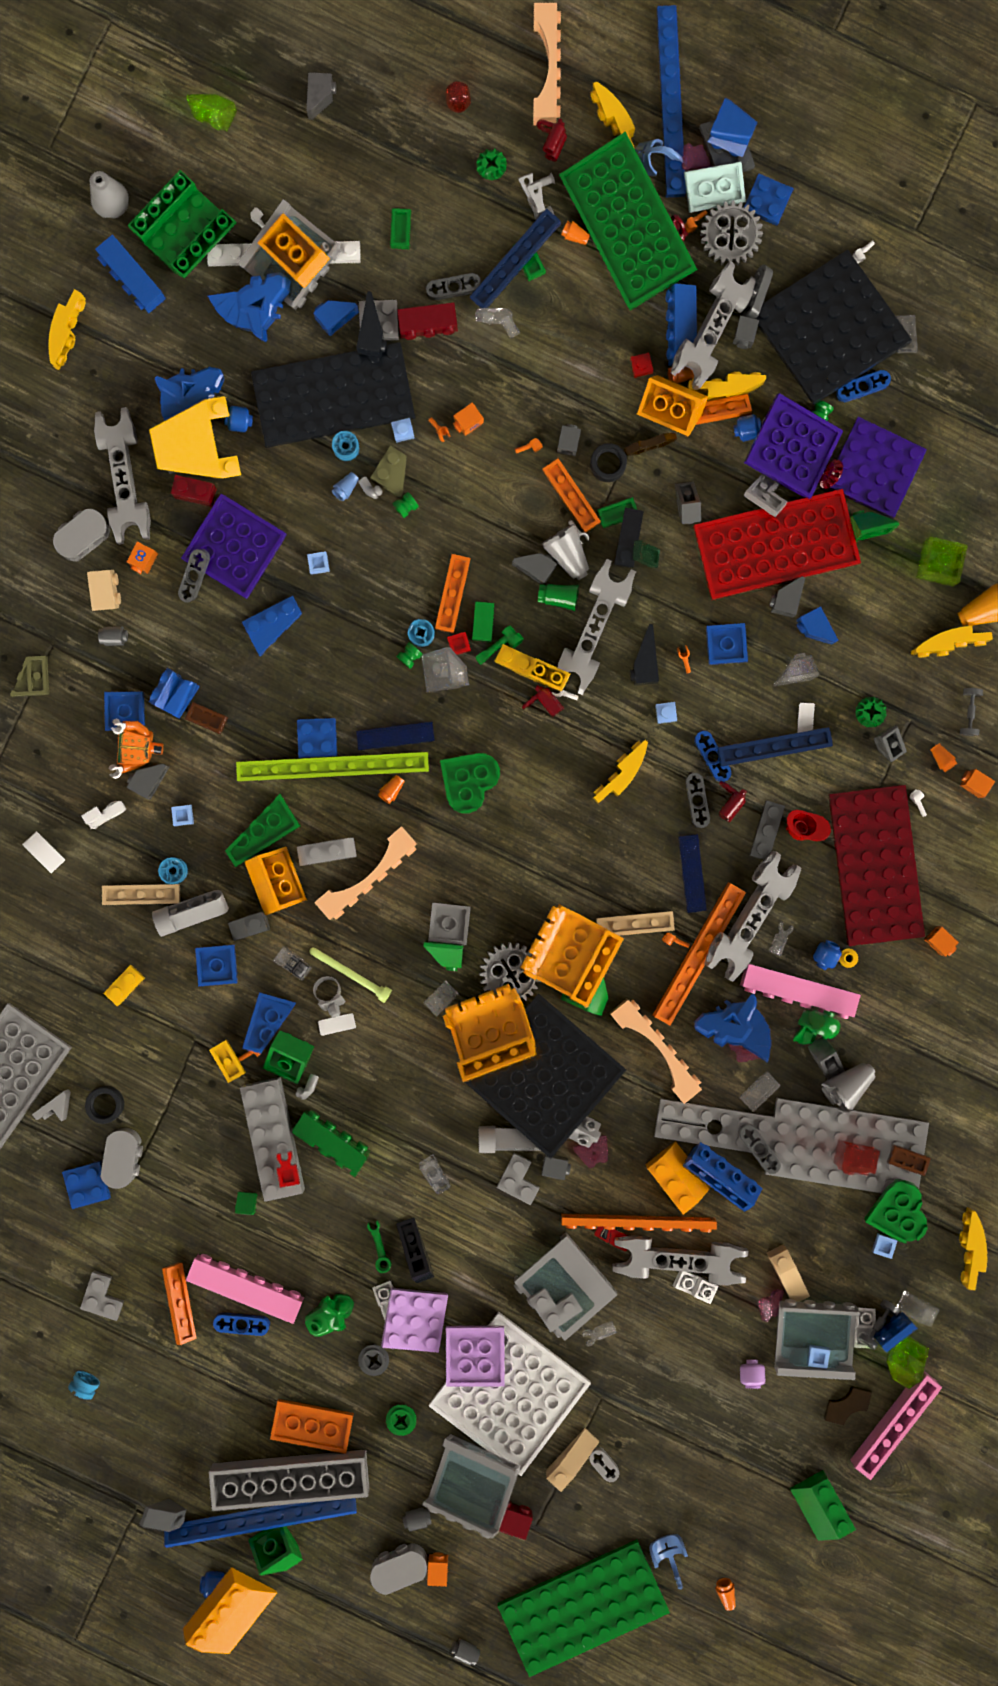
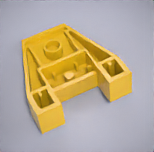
(188, 443)

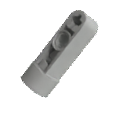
(189, 912)
(503, 1140)

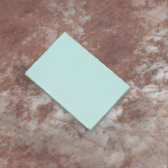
(714, 186)

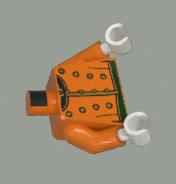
(134, 746)

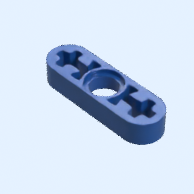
(867, 378)
(715, 771)
(235, 1330)

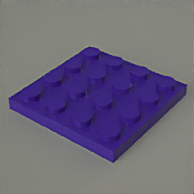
(793, 446)
(877, 467)
(237, 545)

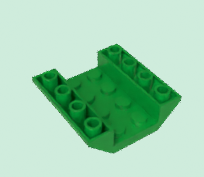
(181, 225)

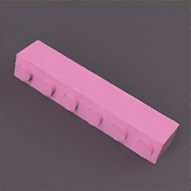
(800, 990)
(245, 1288)
(894, 1426)

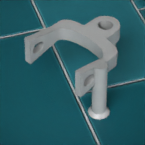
(535, 199)

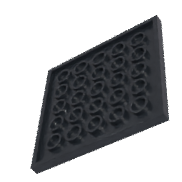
(831, 327)
(555, 1088)

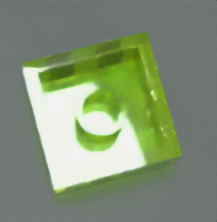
(941, 561)

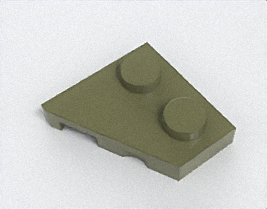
(391, 471)
(33, 678)

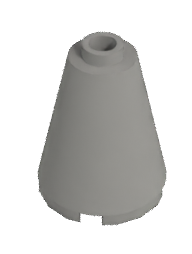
(107, 195)
(568, 551)
(849, 1086)

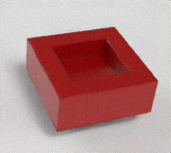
(641, 365)
(459, 643)

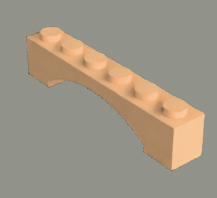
(545, 23)
(334, 902)
(683, 1084)

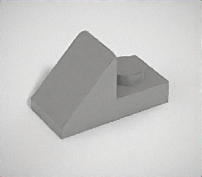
(58, 1105)

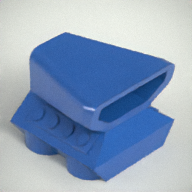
(732, 129)
(173, 693)

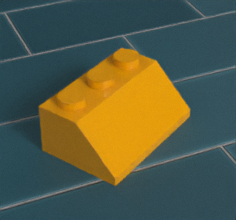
(672, 405)
(275, 880)
(677, 1181)

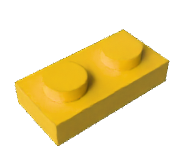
(124, 985)
(227, 1061)

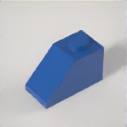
(334, 315)
(817, 627)

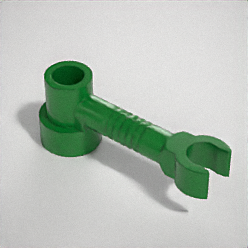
(510, 637)
(380, 1250)

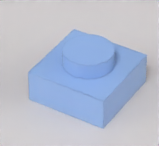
(402, 430)
(318, 562)
(666, 712)
(182, 815)
(884, 1246)
(818, 1356)

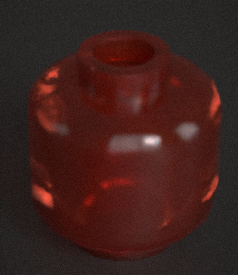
(458, 96)

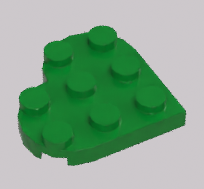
(468, 779)
(899, 1212)

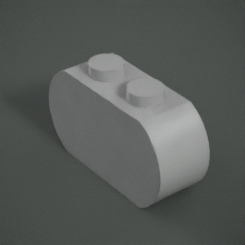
(81, 534)
(326, 851)
(121, 1158)
(399, 1568)

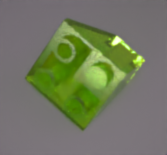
(212, 109)
(907, 1362)

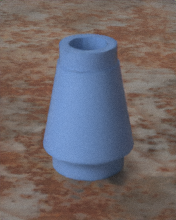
(345, 486)

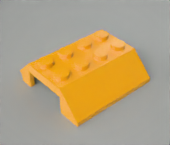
(571, 954)
(490, 1032)

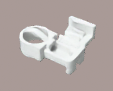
(95, 818)

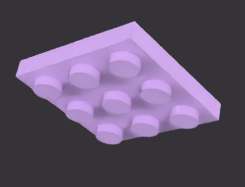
(414, 1320)
(475, 1356)

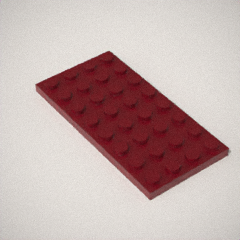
(876, 865)

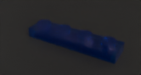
(395, 736)
(692, 873)

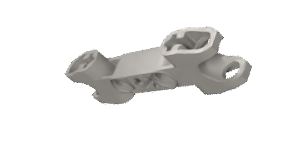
(698, 354)
(116, 440)
(608, 594)
(734, 945)
(715, 1262)

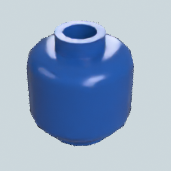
(238, 419)
(747, 427)
(827, 955)
(210, 1581)

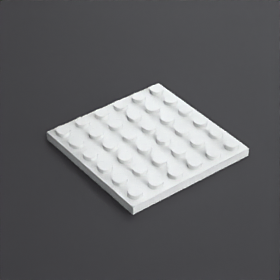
(526, 1411)

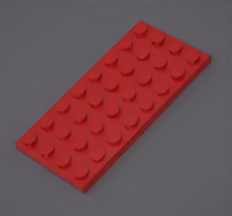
(767, 550)

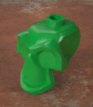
(816, 1023)
(329, 1315)

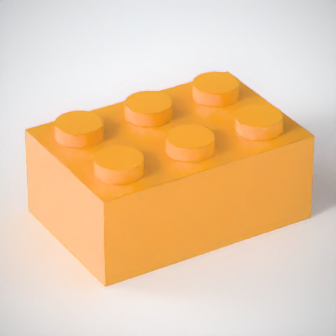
(293, 250)

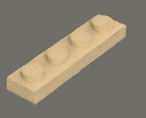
(141, 894)
(638, 923)

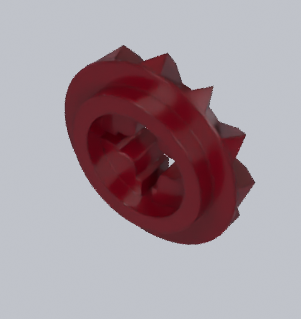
(831, 474)

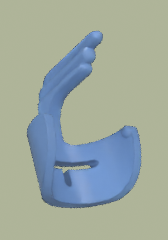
(647, 148)
(659, 1545)

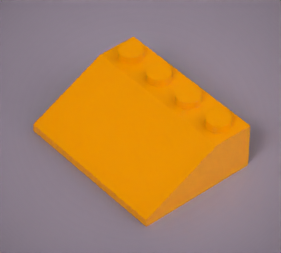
(227, 1613)

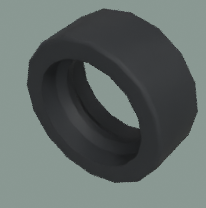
(609, 447)
(89, 1107)

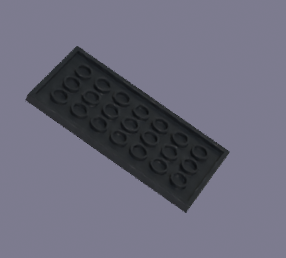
(332, 395)

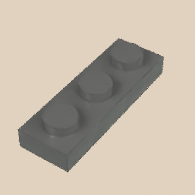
(767, 830)

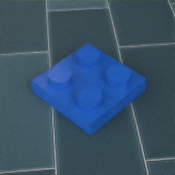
(768, 199)
(726, 644)
(124, 707)
(317, 738)
(216, 965)
(85, 1185)
(895, 1331)

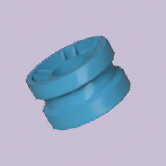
(347, 438)
(417, 625)
(168, 877)
(84, 1385)

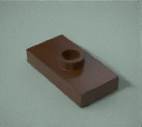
(206, 718)
(908, 1160)

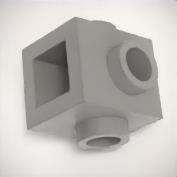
(587, 1132)

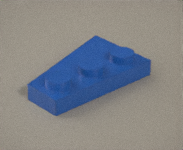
(271, 623)
(265, 1021)

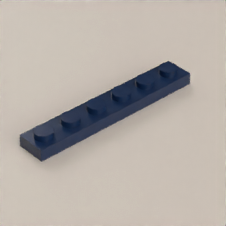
(515, 259)
(774, 747)

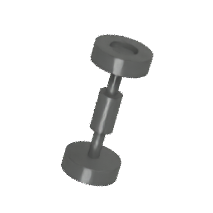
(971, 711)
(867, 1340)

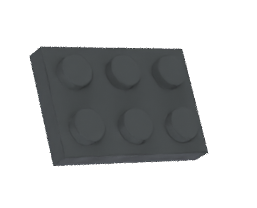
(722, 156)

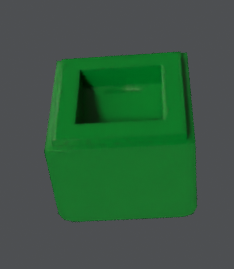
(246, 1203)

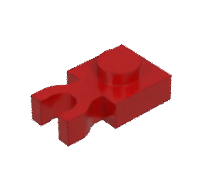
(288, 1172)

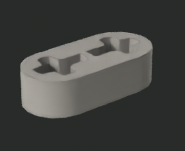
(607, 1461)

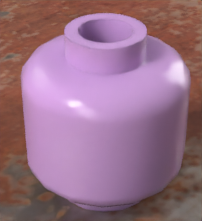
(752, 1374)

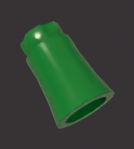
(559, 595)

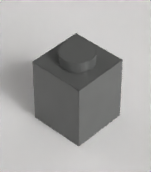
(745, 332)
(569, 440)
(556, 1167)

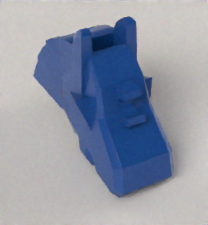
(255, 304)
(200, 386)
(749, 1031)

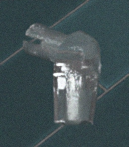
(498, 316)

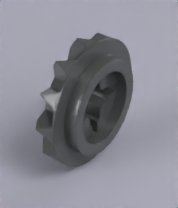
(375, 1368)

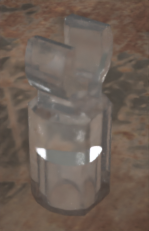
(780, 939)
(600, 1332)

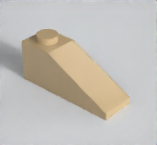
(788, 1273)
(571, 1460)

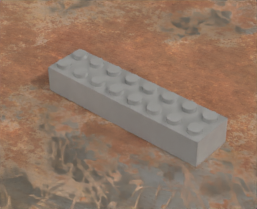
(289, 1480)

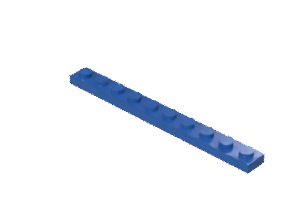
(671, 98)
(257, 1520)

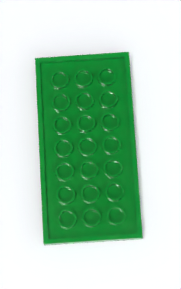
(628, 221)
(583, 1608)

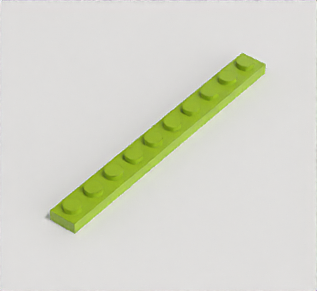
(332, 766)

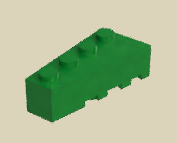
(332, 1142)

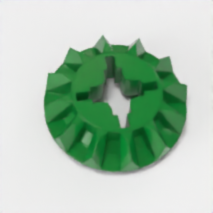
(491, 172)
(864, 717)
(401, 1428)

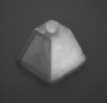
(798, 669)
(444, 670)

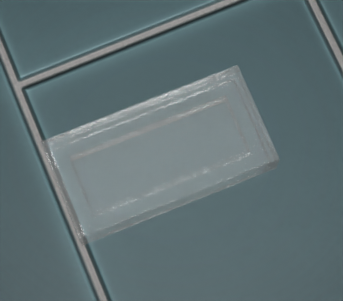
(759, 1091)

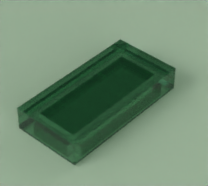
(646, 554)

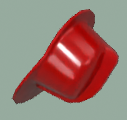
(808, 826)

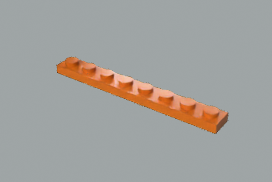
(695, 959)
(647, 1223)

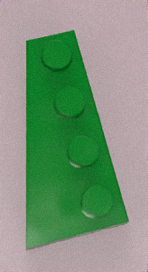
(268, 828)

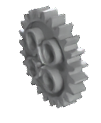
(748, 234)
(496, 981)

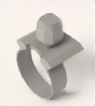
(332, 1005)

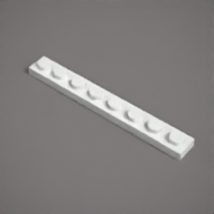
(232, 253)

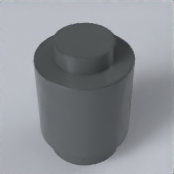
(113, 636)
(417, 1519)
(465, 1652)

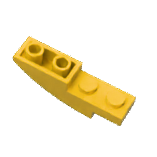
(612, 111)
(60, 334)
(734, 385)
(944, 642)
(532, 668)
(628, 767)
(974, 1241)

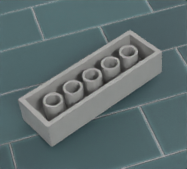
(270, 1134)

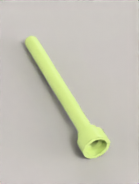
(381, 992)

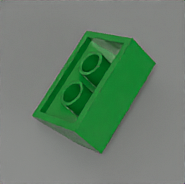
(822, 1507)

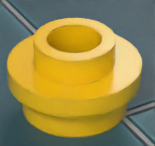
(853, 962)

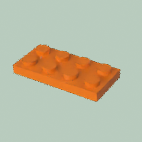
(311, 1426)

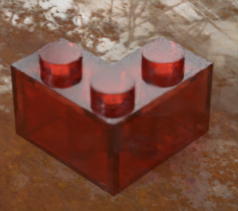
(856, 1158)

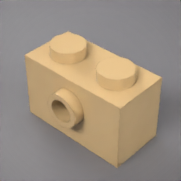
(103, 590)

